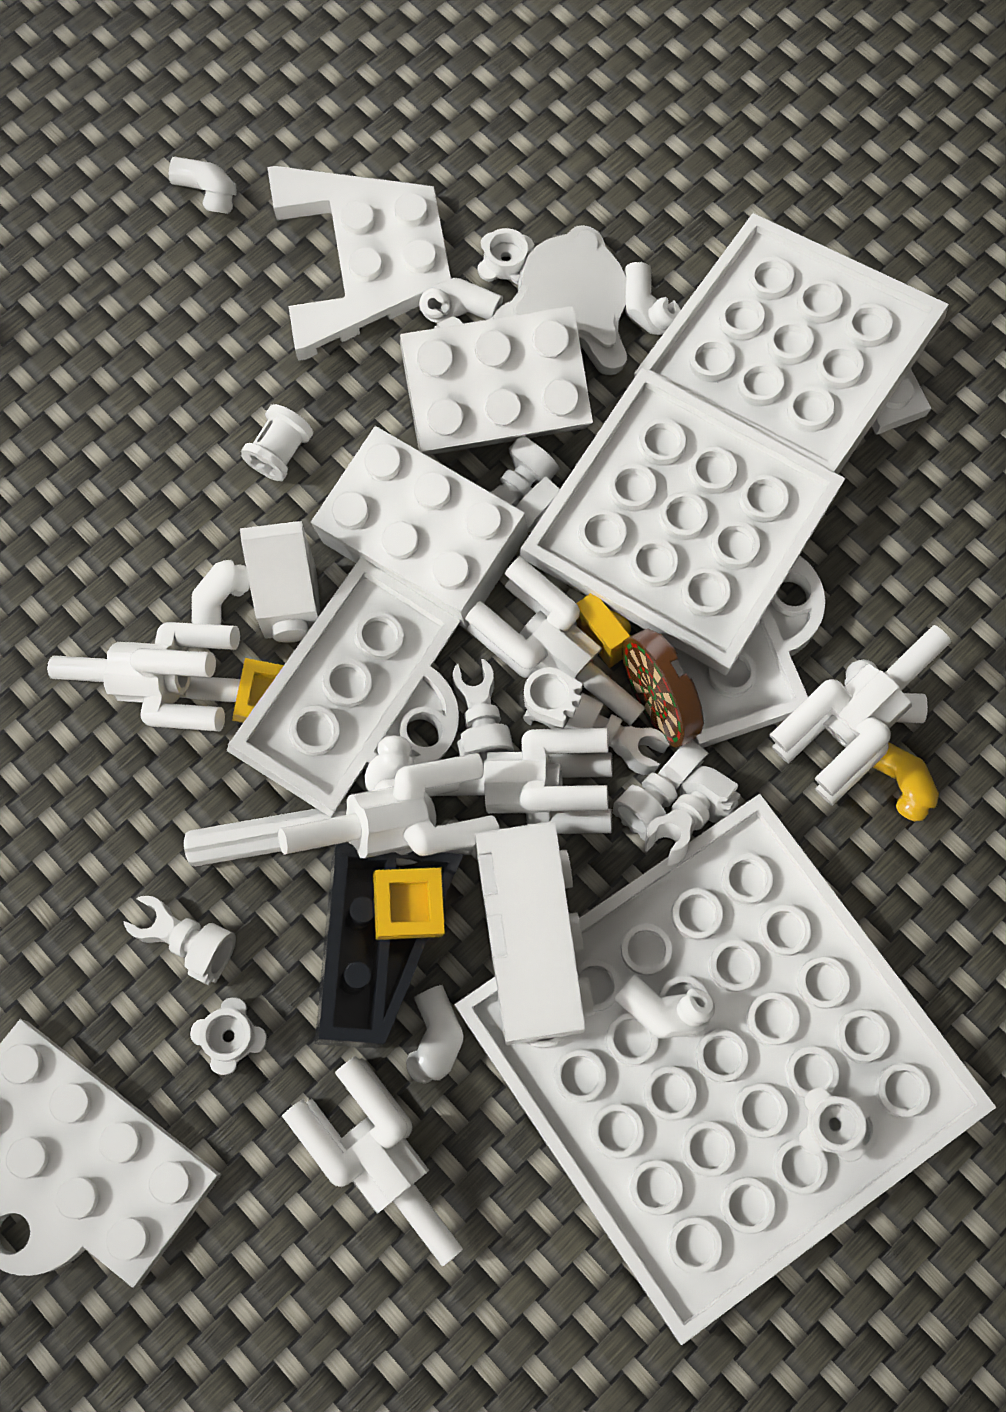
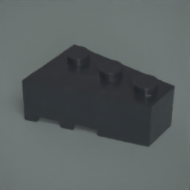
(361, 975)

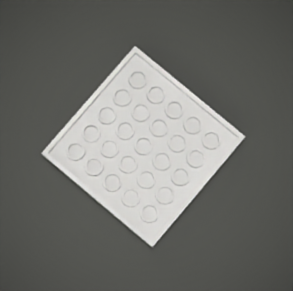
(696, 1136)

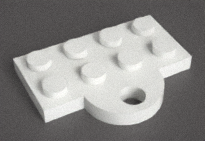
(763, 679)
(350, 686)
(86, 1166)

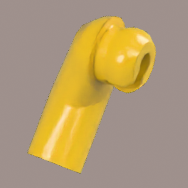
(914, 781)

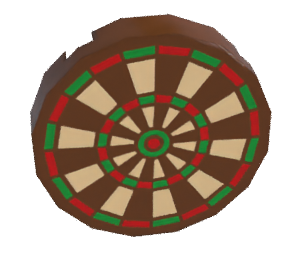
(668, 699)

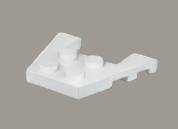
(385, 244)

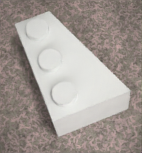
(532, 933)

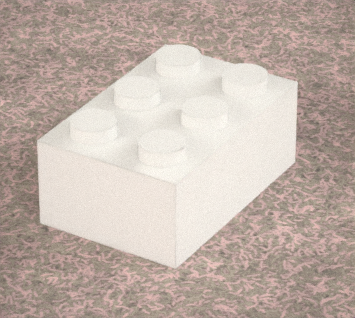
(496, 380)
(421, 524)

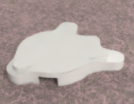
(581, 274)

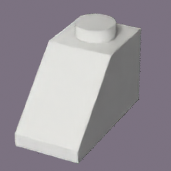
(281, 580)

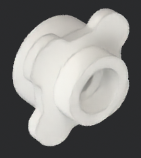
(501, 244)
(210, 1031)
(852, 1117)

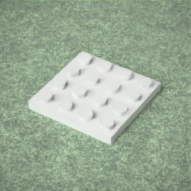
(796, 341)
(682, 519)

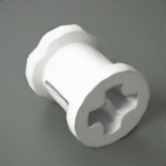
(277, 442)

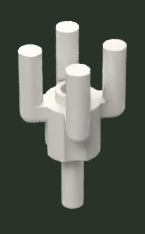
(548, 639)
(162, 674)
(856, 716)
(533, 780)
(398, 815)
(373, 1154)

